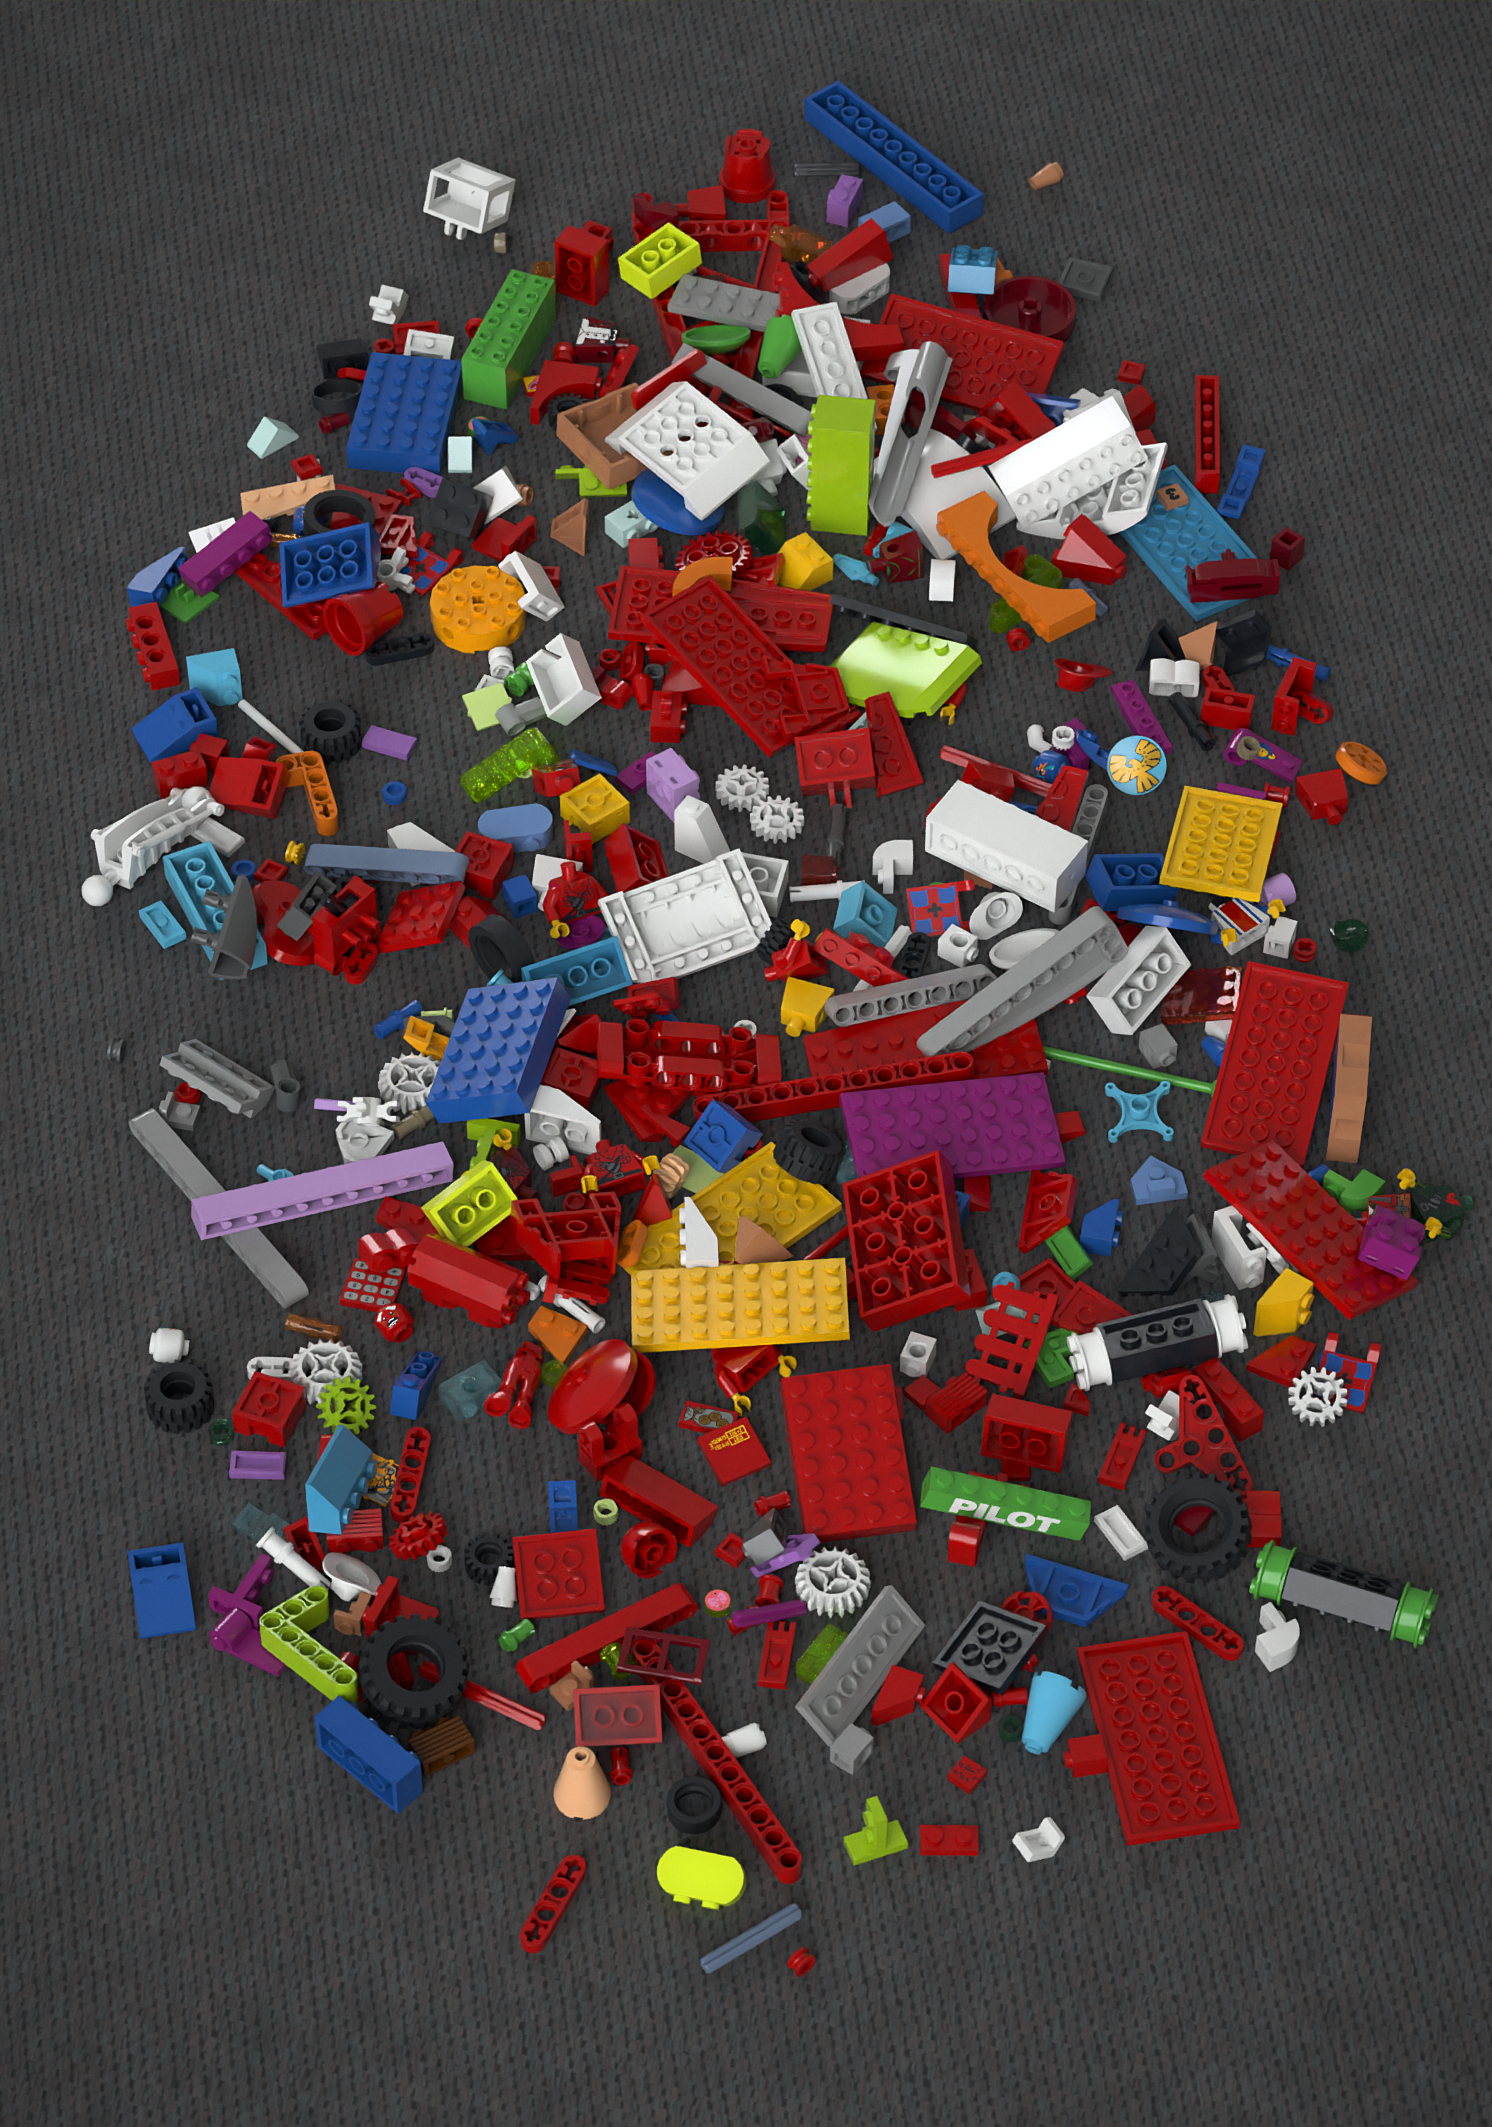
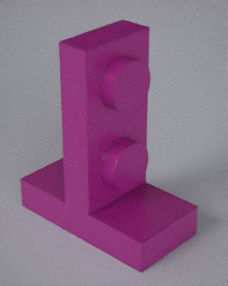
(247, 1592)

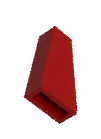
(851, 257)

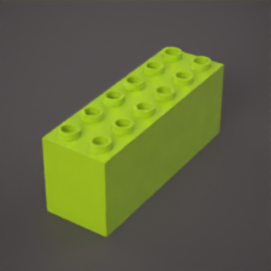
(841, 464)

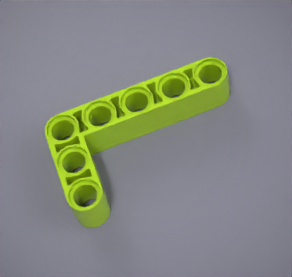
(285, 1636)

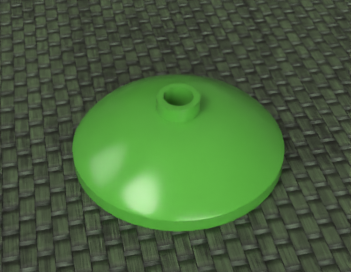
(717, 338)

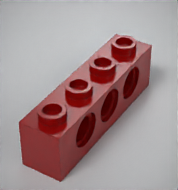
(153, 646)

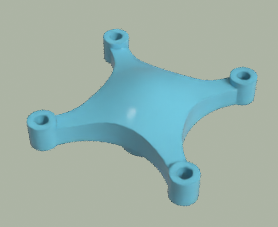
(1139, 1111)

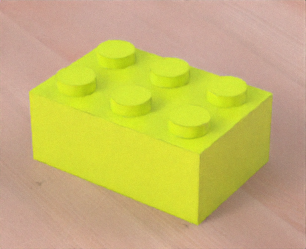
(659, 260)
(471, 1204)

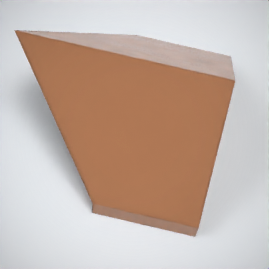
(572, 527)
(1200, 645)
(756, 1245)

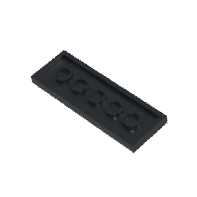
(874, 614)

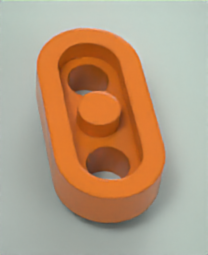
(631, 1244)

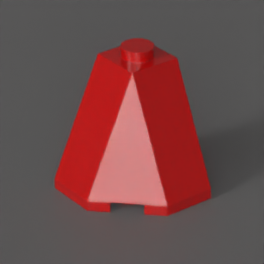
(1089, 554)

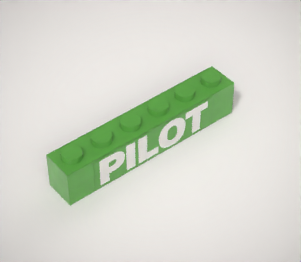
(1005, 1503)

